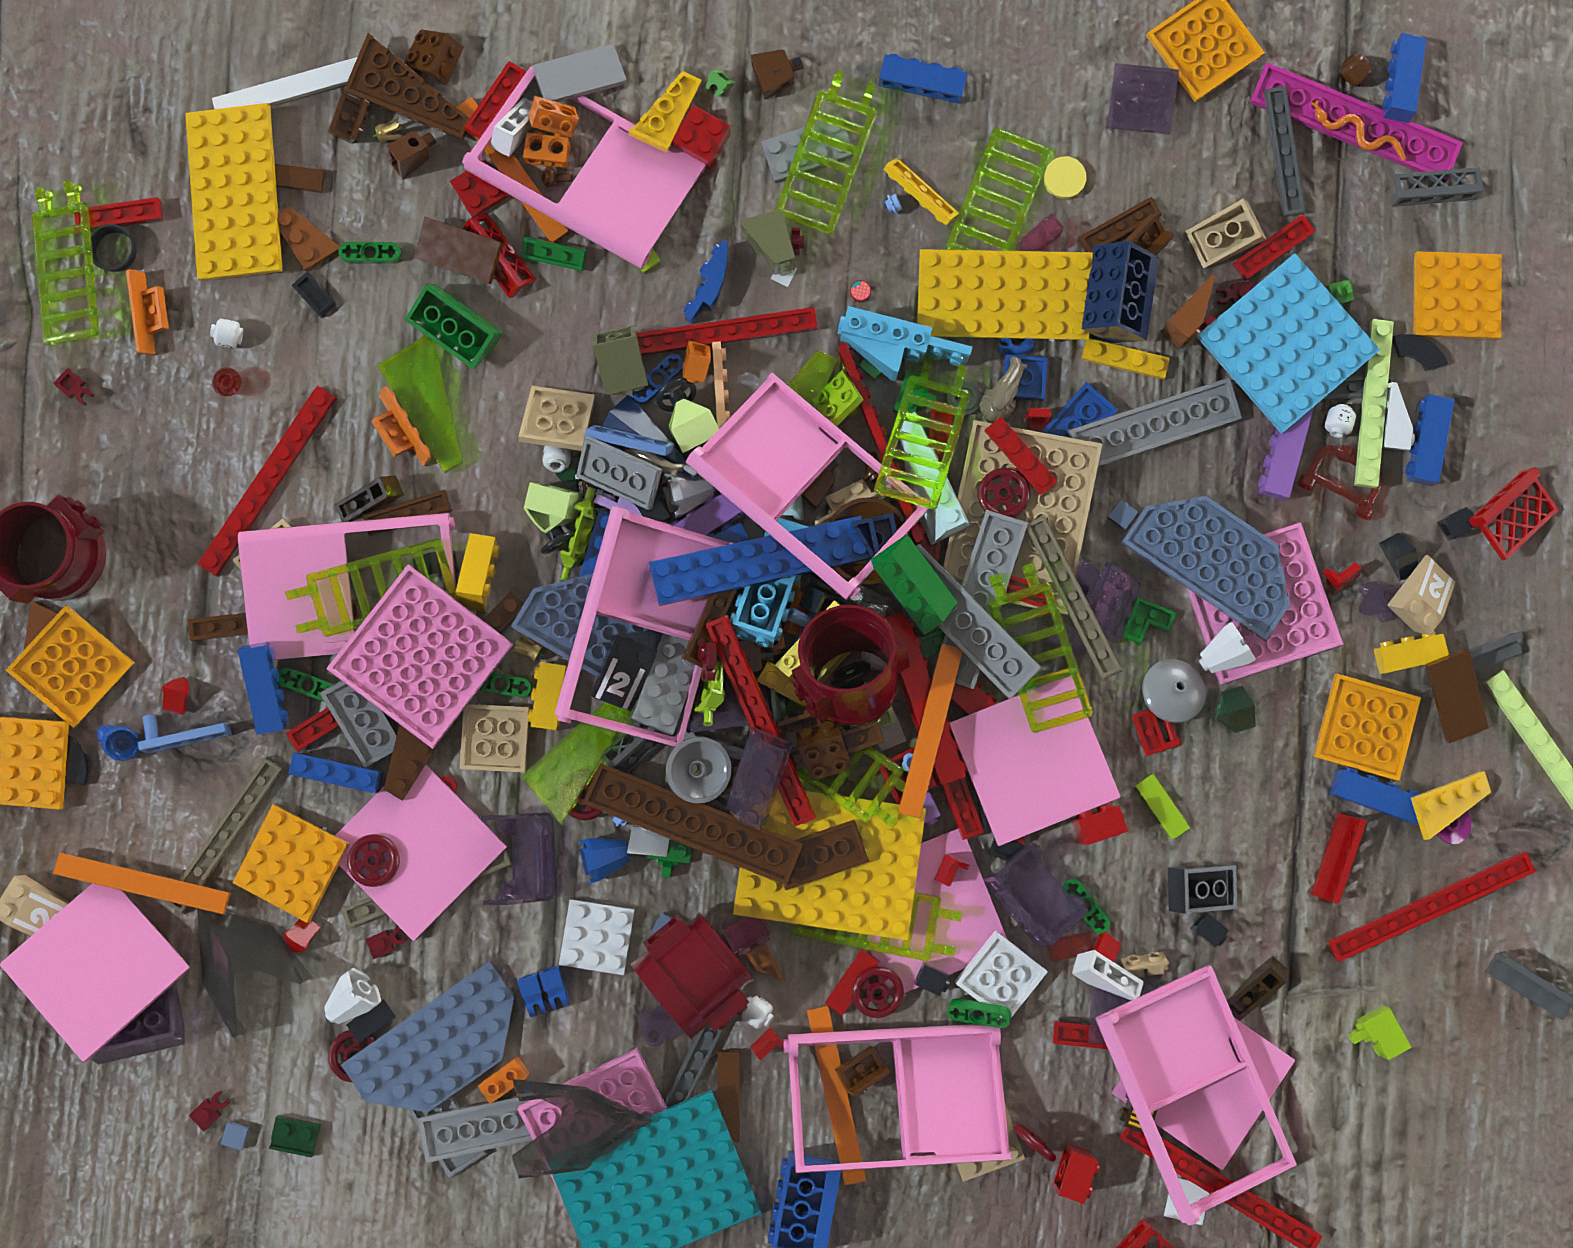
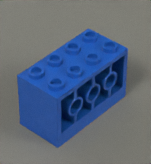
(814, 1216)

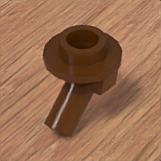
(551, 177)
(871, 474)

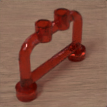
(1344, 454)

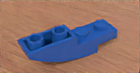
(714, 276)

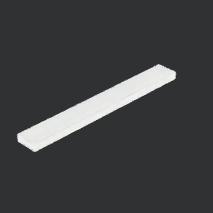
(289, 87)

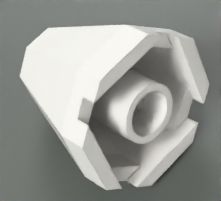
(685, 493)
(1226, 651)
(351, 997)

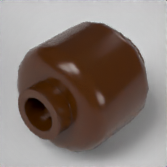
(1357, 70)

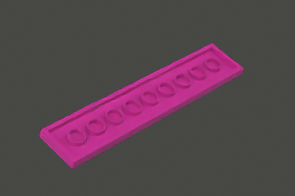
(1422, 146)

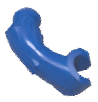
(1024, 348)

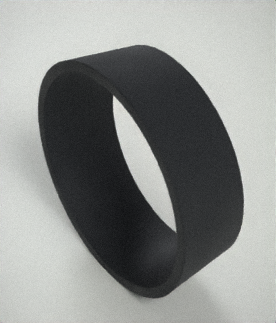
(104, 230)

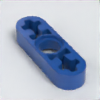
(657, 370)

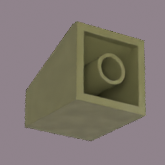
(770, 241)
(620, 360)

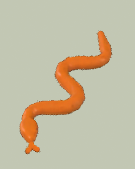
(1321, 116)

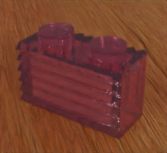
(1041, 235)
(745, 933)

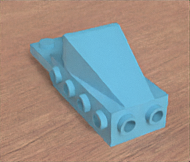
(888, 339)
(765, 605)

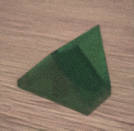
(1235, 710)

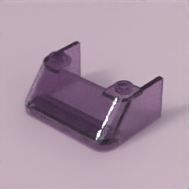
(531, 858)

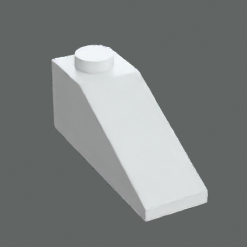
(512, 128)
(1397, 425)
(1106, 975)

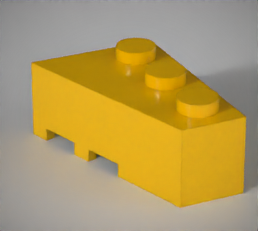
(477, 572)

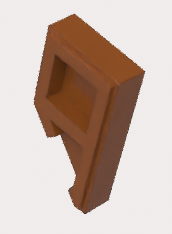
(764, 961)

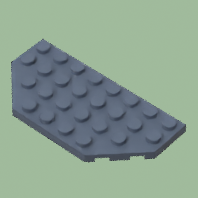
(1215, 559)
(553, 618)
(437, 1046)

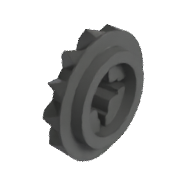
(975, 396)

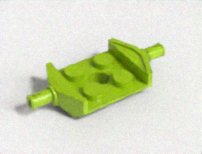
(582, 535)
(712, 694)

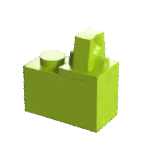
(1382, 1029)

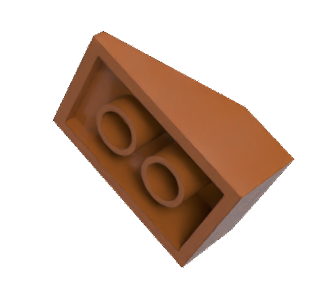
(1184, 324)

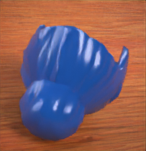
(110, 737)

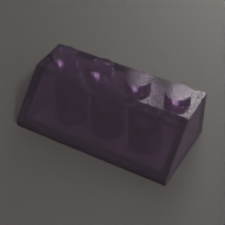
(758, 778)

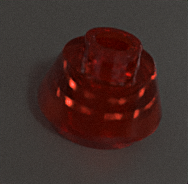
(222, 384)

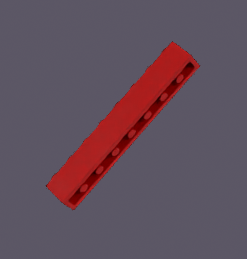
(916, 688)

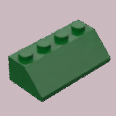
(453, 325)
(914, 583)

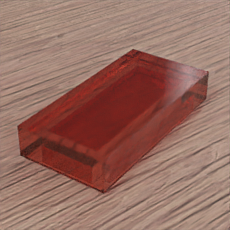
(1070, 945)

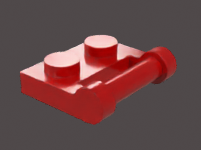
(1150, 733)

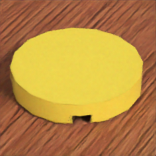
(1065, 177)

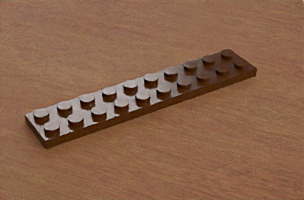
(693, 824)

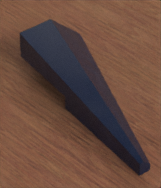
(631, 418)
(875, 534)

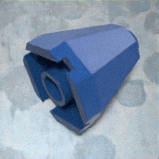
(603, 857)

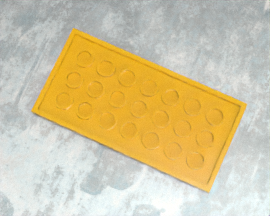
(233, 192)
(1003, 293)

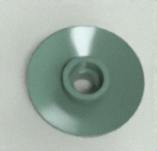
(778, 705)

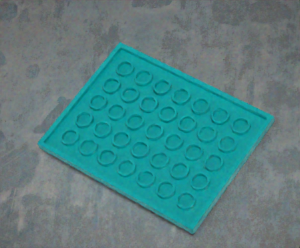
(662, 1183)

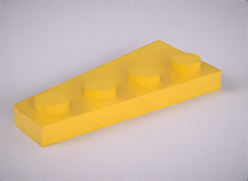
(667, 113)
(1448, 802)

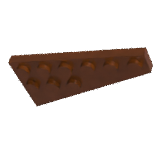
(397, 88)
(406, 763)

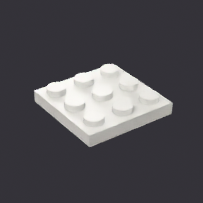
(596, 937)
(1001, 974)

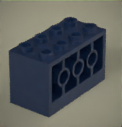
(1120, 292)

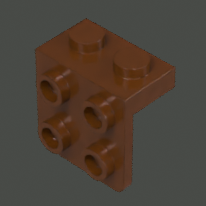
(434, 54)
(823, 750)

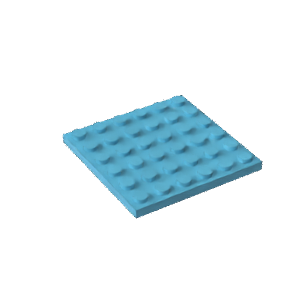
(1288, 343)

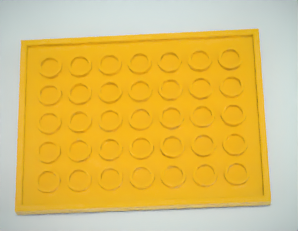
(861, 899)

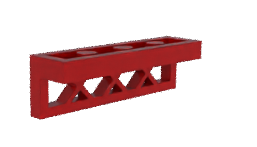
(505, 271)
(1338, 858)

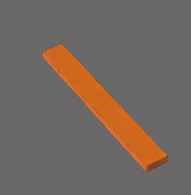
(511, 167)
(930, 731)
(141, 883)
(836, 1097)

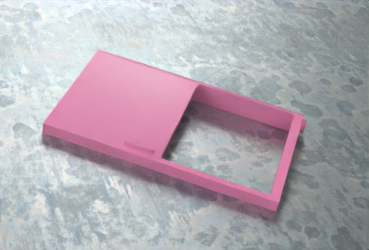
(619, 195)
(772, 456)
(282, 559)
(625, 592)
(1172, 1047)
(945, 1094)

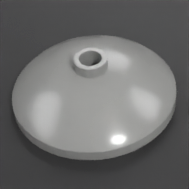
(1164, 697)
(712, 771)

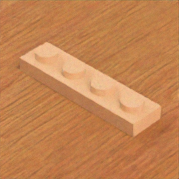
(720, 377)

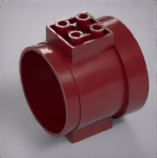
(83, 557)
(842, 631)
(693, 975)

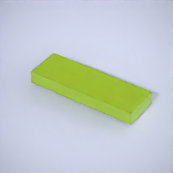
(1162, 806)

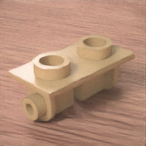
(1154, 962)

